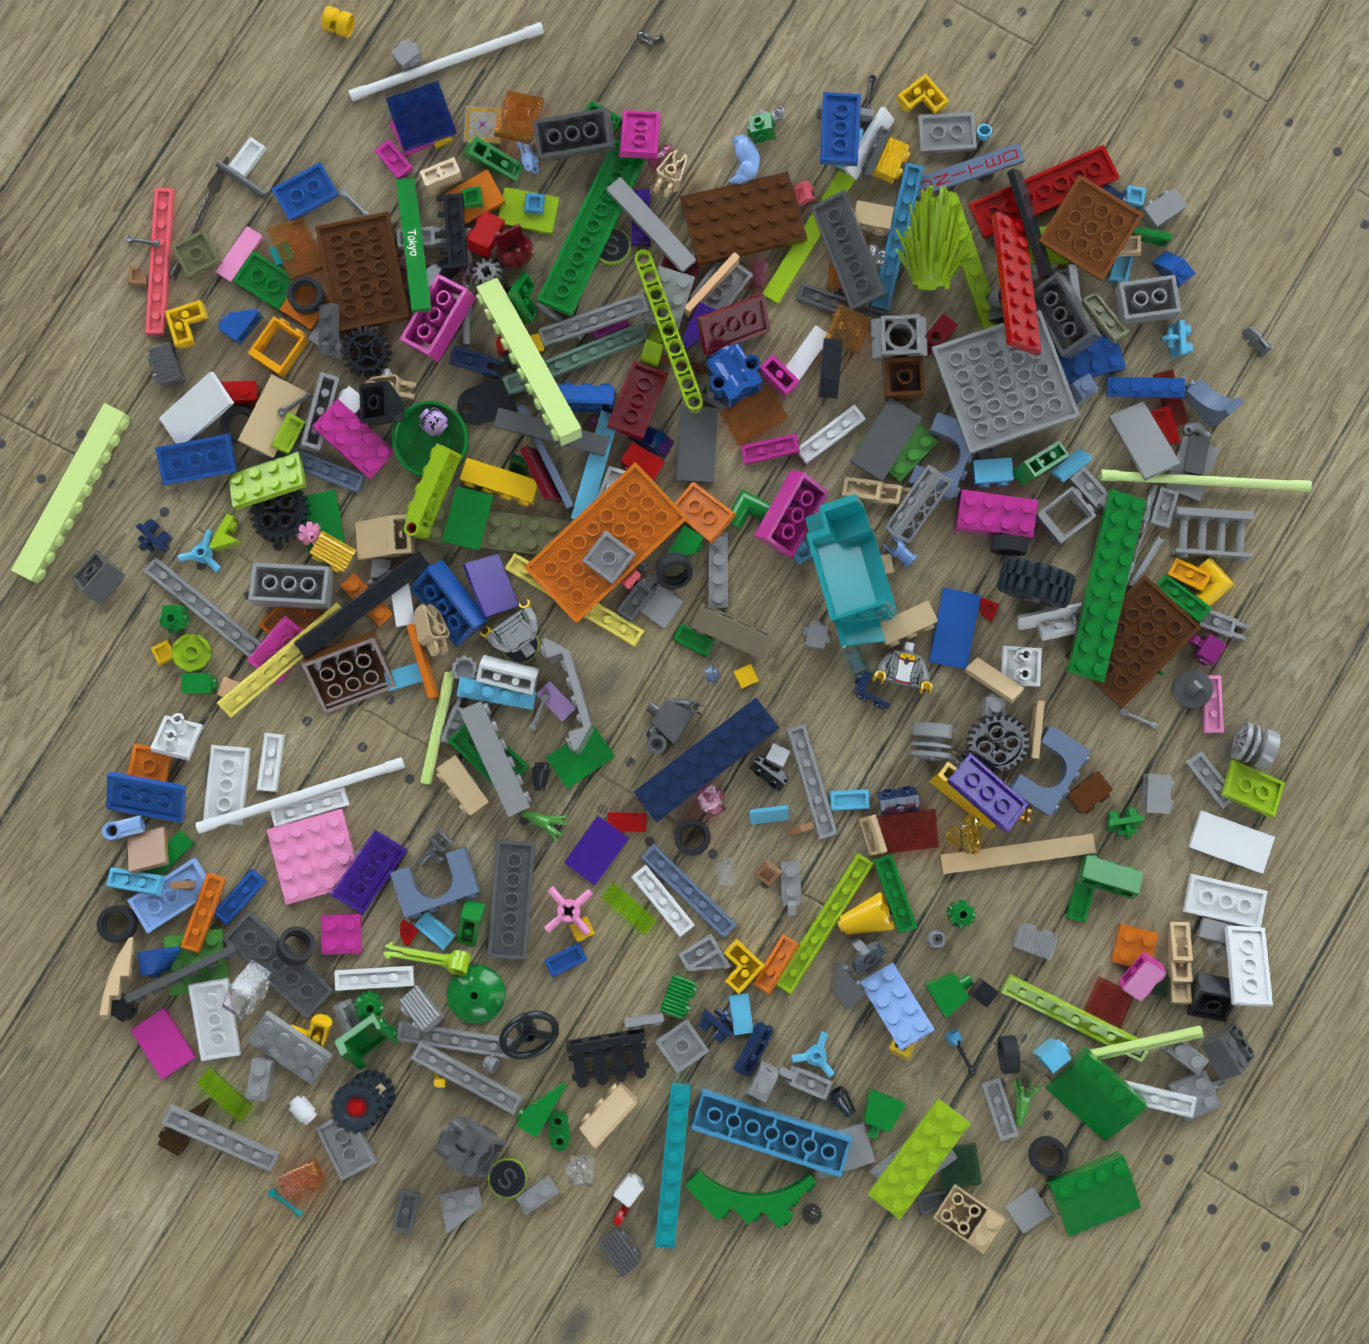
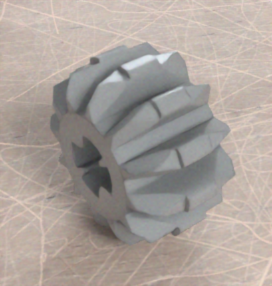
(485, 267)

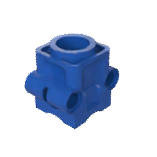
(731, 372)

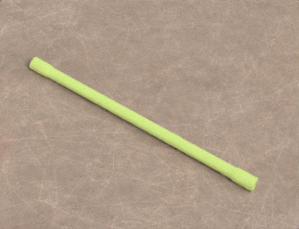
(1294, 485)

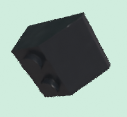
(380, 404)
(1210, 997)

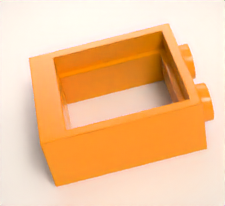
(266, 336)

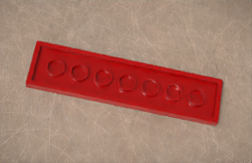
(1045, 188)
(1016, 284)

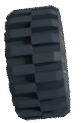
(1036, 582)

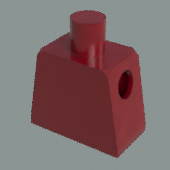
(942, 329)

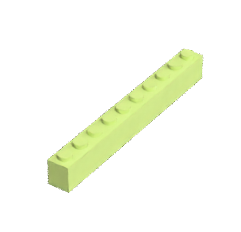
(529, 362)
(71, 493)

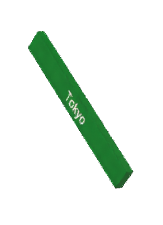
(413, 245)

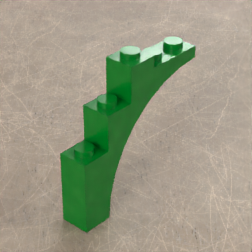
(749, 1205)

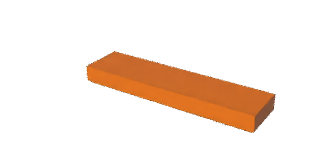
(423, 664)
(203, 912)

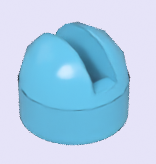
(984, 132)

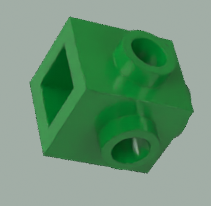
(761, 128)
(174, 618)
(954, 910)
(366, 999)

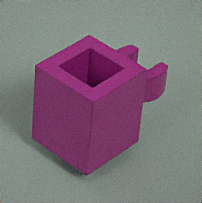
(1208, 649)

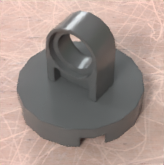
(1193, 689)
(868, 956)

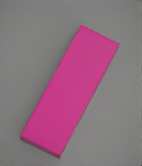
(770, 449)

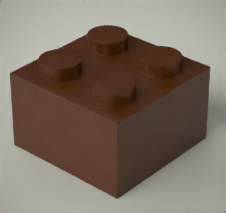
(903, 378)

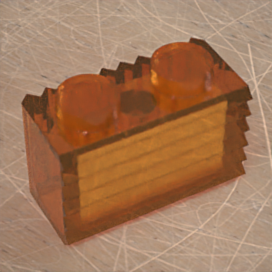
(300, 1179)

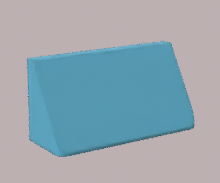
(769, 814)

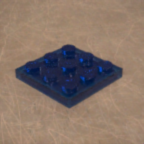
(421, 116)

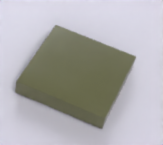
(196, 254)

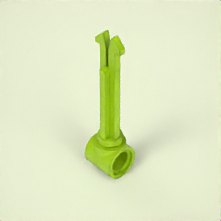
(456, 962)

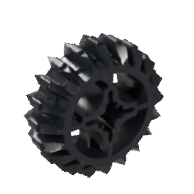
(361, 359)

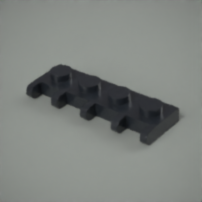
(454, 231)

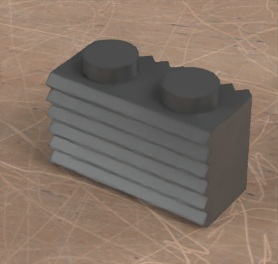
(166, 365)
(620, 1251)

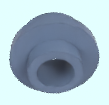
(712, 674)

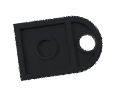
(485, 401)

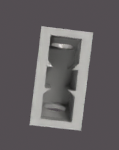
(762, 1081)

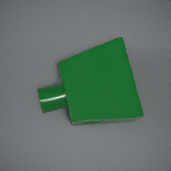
(949, 992)
(881, 1112)

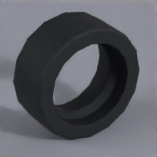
(298, 283)
(226, 417)
(1009, 545)
(671, 559)
(692, 852)
(102, 926)
(299, 932)
(1008, 1054)
(1063, 1157)

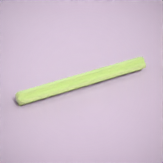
(437, 728)
(1149, 1042)

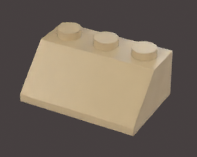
(607, 1114)

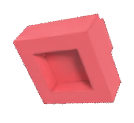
(803, 193)
(631, 579)

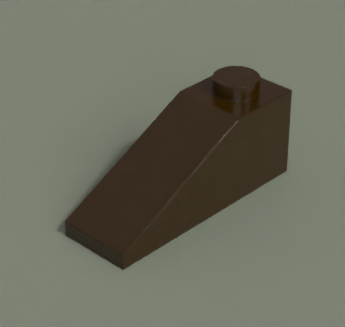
(176, 1141)

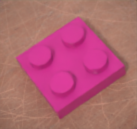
(341, 934)

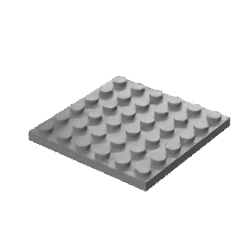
(1002, 389)

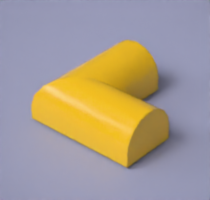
(925, 91)
(181, 318)
(1217, 585)
(747, 966)
(318, 1029)

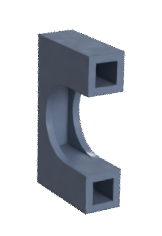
(948, 429)
(1071, 756)
(414, 901)

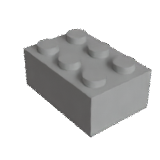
(1147, 300)

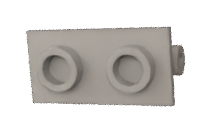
(346, 1015)

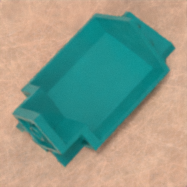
(850, 571)

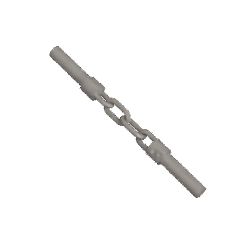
(467, 320)
(1145, 518)

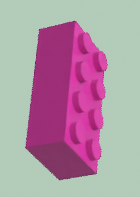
(434, 330)
(995, 514)
(785, 520)

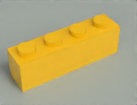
(499, 481)
(939, 781)

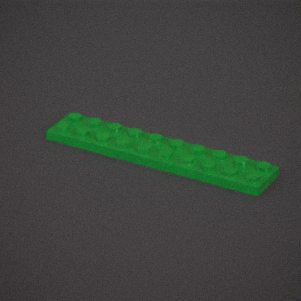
(588, 234)
(1106, 586)

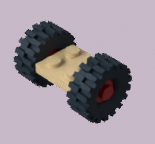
(362, 1101)

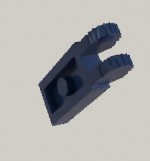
(474, 361)
(754, 1049)

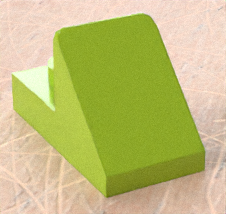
(653, 348)
(222, 538)

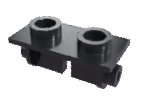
(776, 779)

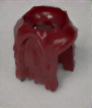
(519, 256)

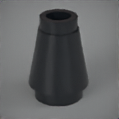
(540, 775)
(842, 1100)

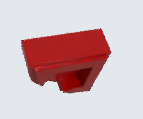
(988, 609)
(407, 932)
(619, 1216)

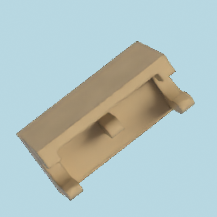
(442, 177)

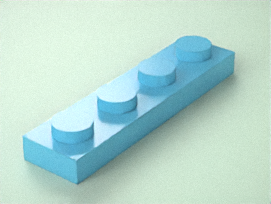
(485, 692)

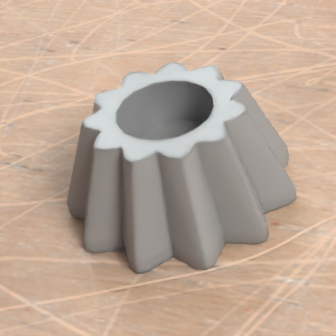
(464, 668)

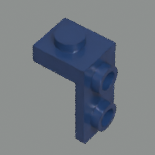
(861, 681)

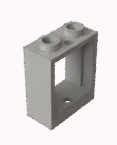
(1051, 529)

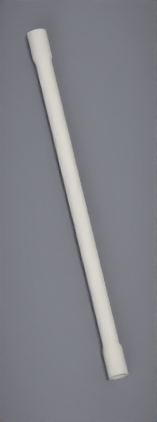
(526, 33)
(213, 823)

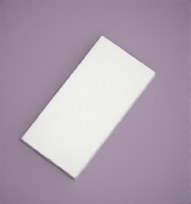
(196, 409)
(226, 781)
(1231, 842)
(1224, 901)
(1248, 966)
(213, 1024)

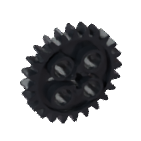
(278, 529)
(1008, 729)

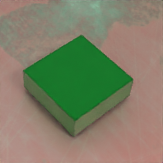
(472, 197)

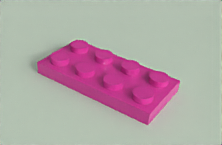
(352, 439)

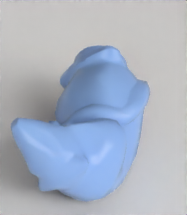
(748, 159)

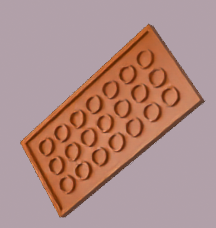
(629, 510)

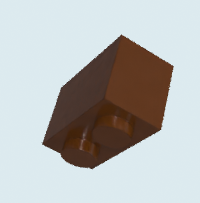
(1089, 792)

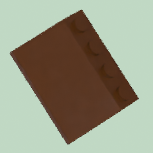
(335, 676)

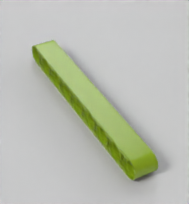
(664, 323)

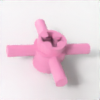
(561, 916)

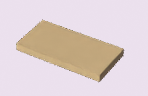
(265, 420)

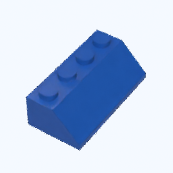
(588, 397)
(444, 591)

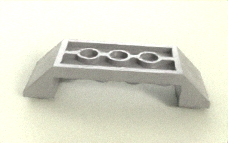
(556, 653)

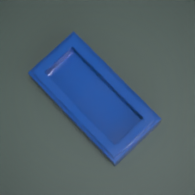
(565, 959)

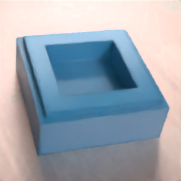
(534, 203)

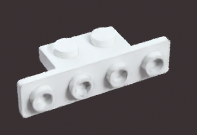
(1051, 622)

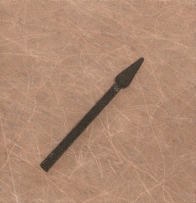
(214, 187)

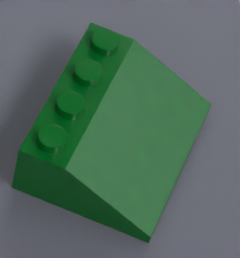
(1096, 1094)
(1094, 1193)

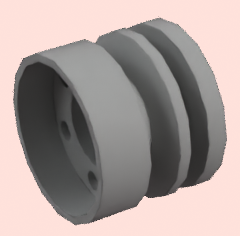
(931, 740)
(1255, 745)

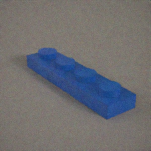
(1145, 387)

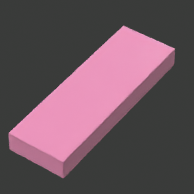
(236, 257)
(1213, 711)

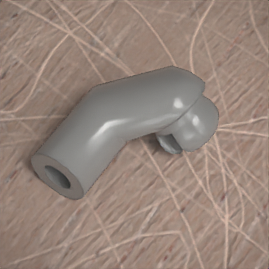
(777, 115)
(1196, 428)

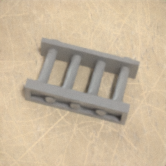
(1221, 517)

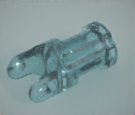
(854, 659)

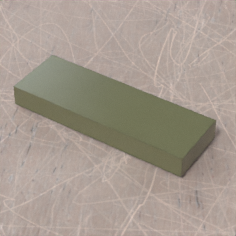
(1105, 317)

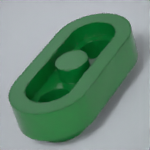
(559, 1130)

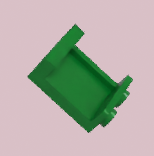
(364, 1039)

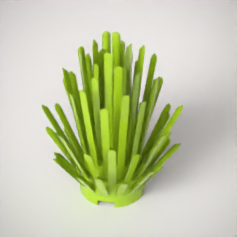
(930, 250)

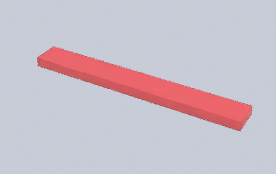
(160, 262)

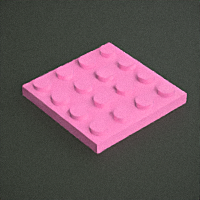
(311, 855)

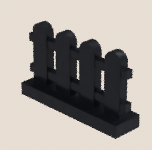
(596, 1045)

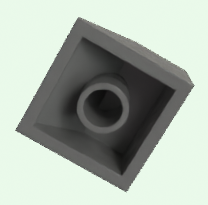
(98, 577)

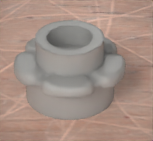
(941, 939)
(490, 1064)

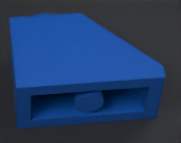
(1171, 264)
(239, 324)
(157, 961)

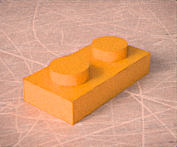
(1189, 574)

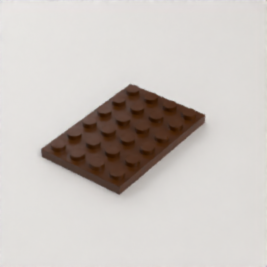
(743, 218)
(363, 271)
(1145, 639)

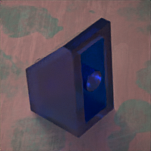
(655, 442)

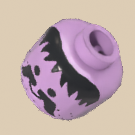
(433, 422)

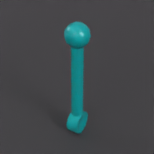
(273, 1193)

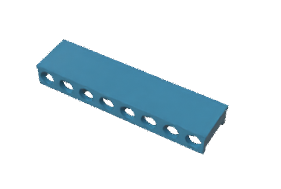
(771, 1132)

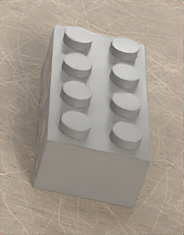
(291, 586)

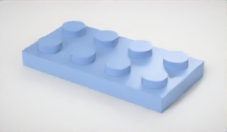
(157, 910)
(897, 1006)

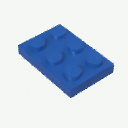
(305, 192)

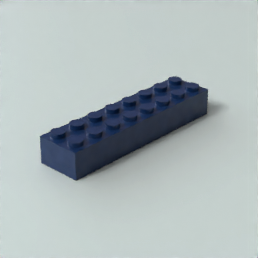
(706, 760)

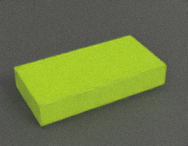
(287, 433)

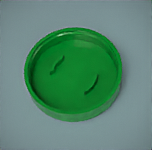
(414, 445)

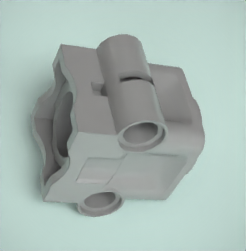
(910, 325)

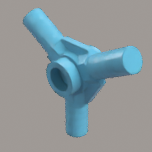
(202, 553)
(816, 1055)

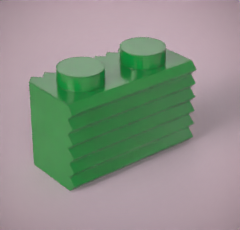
(677, 996)

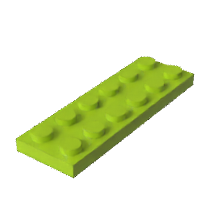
(918, 1158)

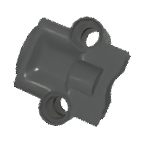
(469, 1147)

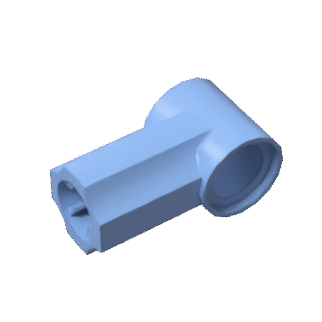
(124, 828)

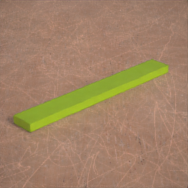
(799, 252)
(825, 922)
(1068, 1014)

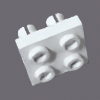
(1022, 665)
(176, 737)

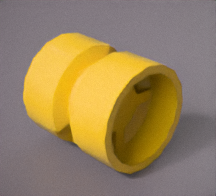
(334, 21)

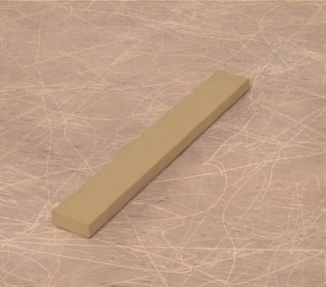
(1018, 853)

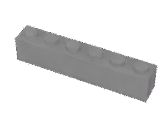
(495, 758)

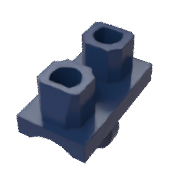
(148, 530)
(723, 1030)

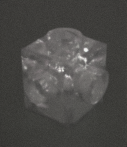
(580, 1170)

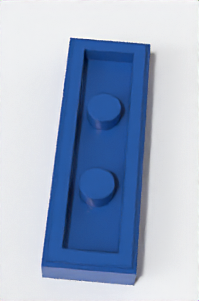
(240, 897)

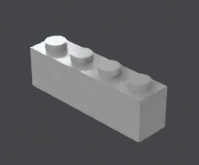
(320, 403)

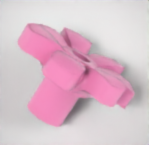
(309, 533)

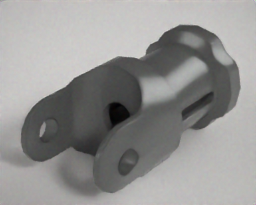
(1255, 339)

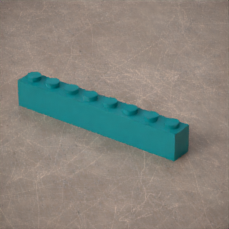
(672, 1165)

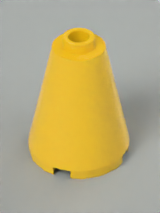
(867, 917)

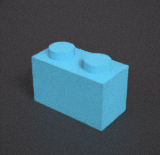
(991, 472)
(1052, 1054)

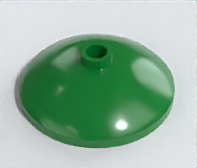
(489, 990)

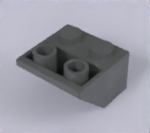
(844, 987)
(1228, 1051)

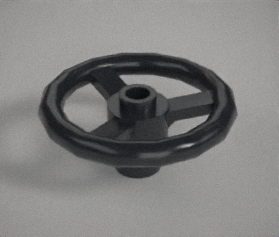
(527, 1033)

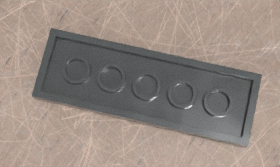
(848, 250)
(511, 899)
(297, 984)

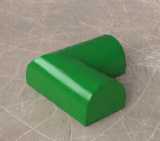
(520, 298)
(746, 505)

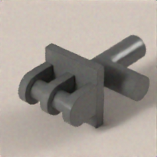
(709, 397)
(438, 844)

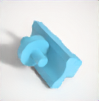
(1176, 339)

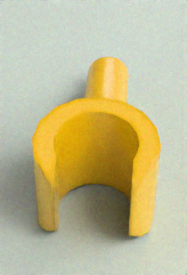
(439, 1082)

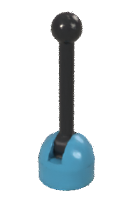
(954, 1039)

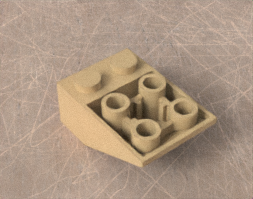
(383, 538)
(969, 1218)

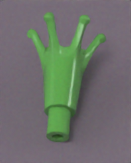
(545, 822)
(1023, 1100)

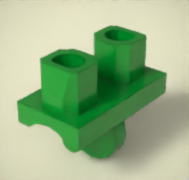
(1124, 826)

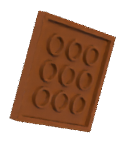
(1090, 228)

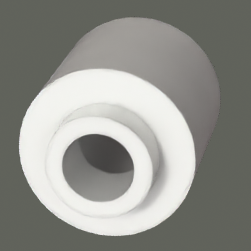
(302, 1109)

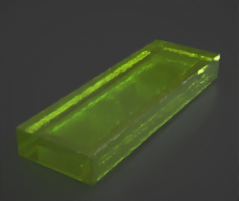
(629, 908)
(225, 1094)

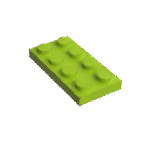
(267, 480)

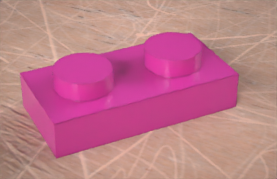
(393, 159)

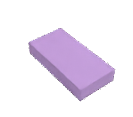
(557, 701)

